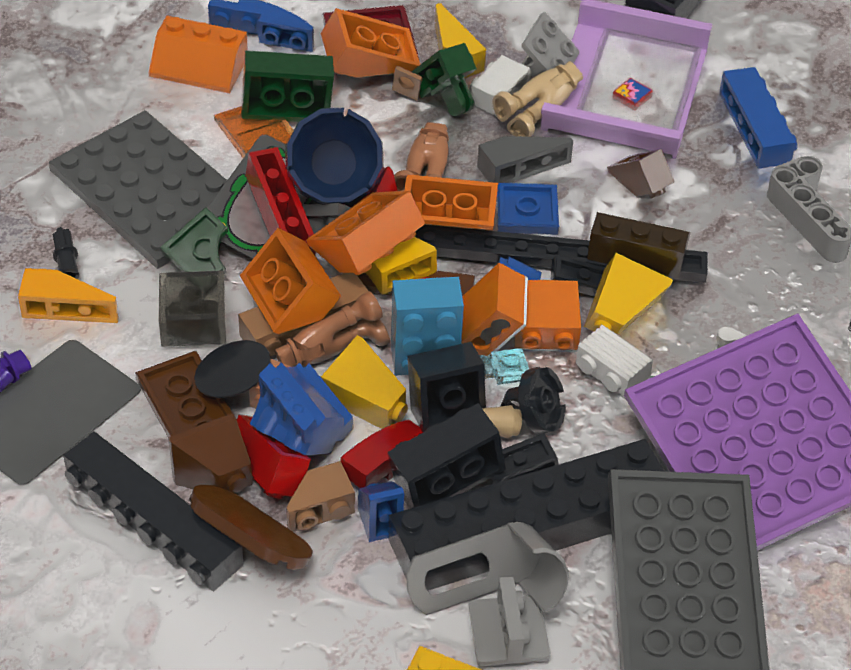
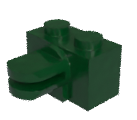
(446, 75)

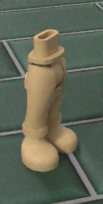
(549, 87)

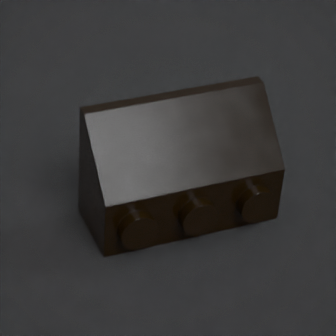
(642, 242)

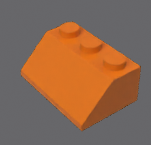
(198, 54)
(454, 201)
(368, 231)
(289, 283)

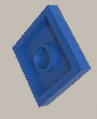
(527, 208)

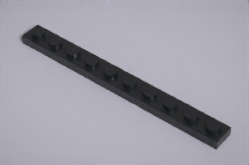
(530, 249)

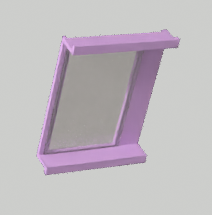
(637, 44)

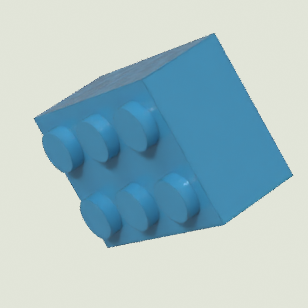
(424, 317)

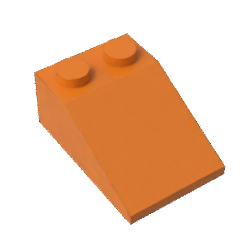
(367, 45)

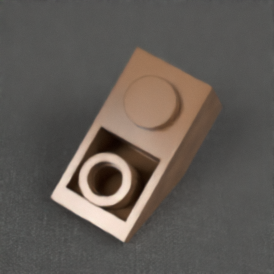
(321, 497)

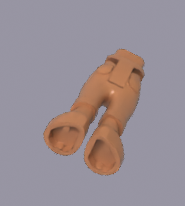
(427, 150)
(334, 333)

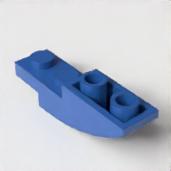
(264, 19)

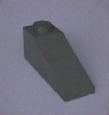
(521, 157)

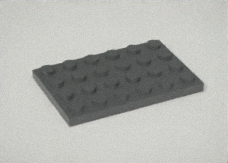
(140, 182)
(686, 571)

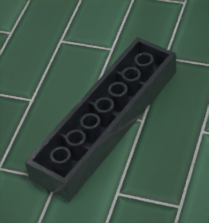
(559, 502)

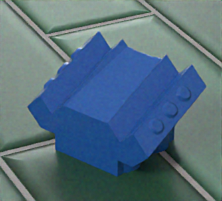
(300, 410)

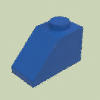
(376, 505)

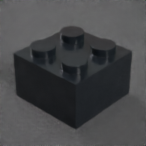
(445, 383)

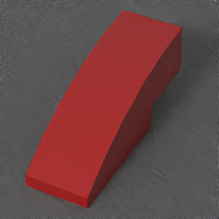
(369, 459)

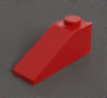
(273, 463)

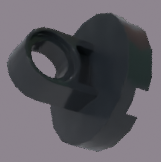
(538, 399)

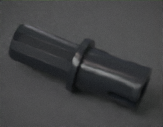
(65, 253)

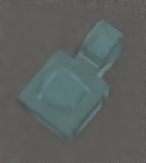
(505, 366)

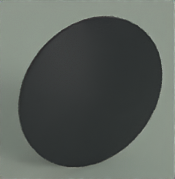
(231, 369)

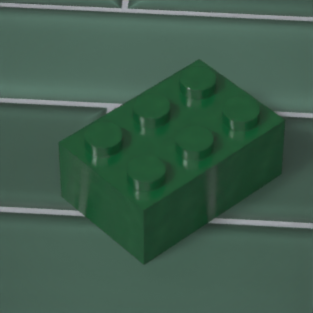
(285, 85)

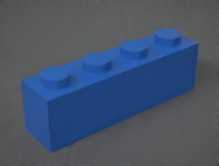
(757, 117)

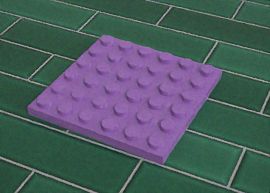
(760, 411)

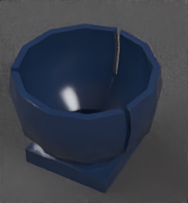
(334, 156)

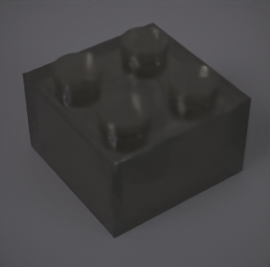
(192, 308)

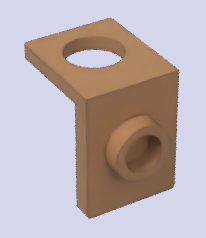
(407, 83)

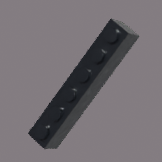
(152, 511)

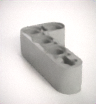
(795, 195)

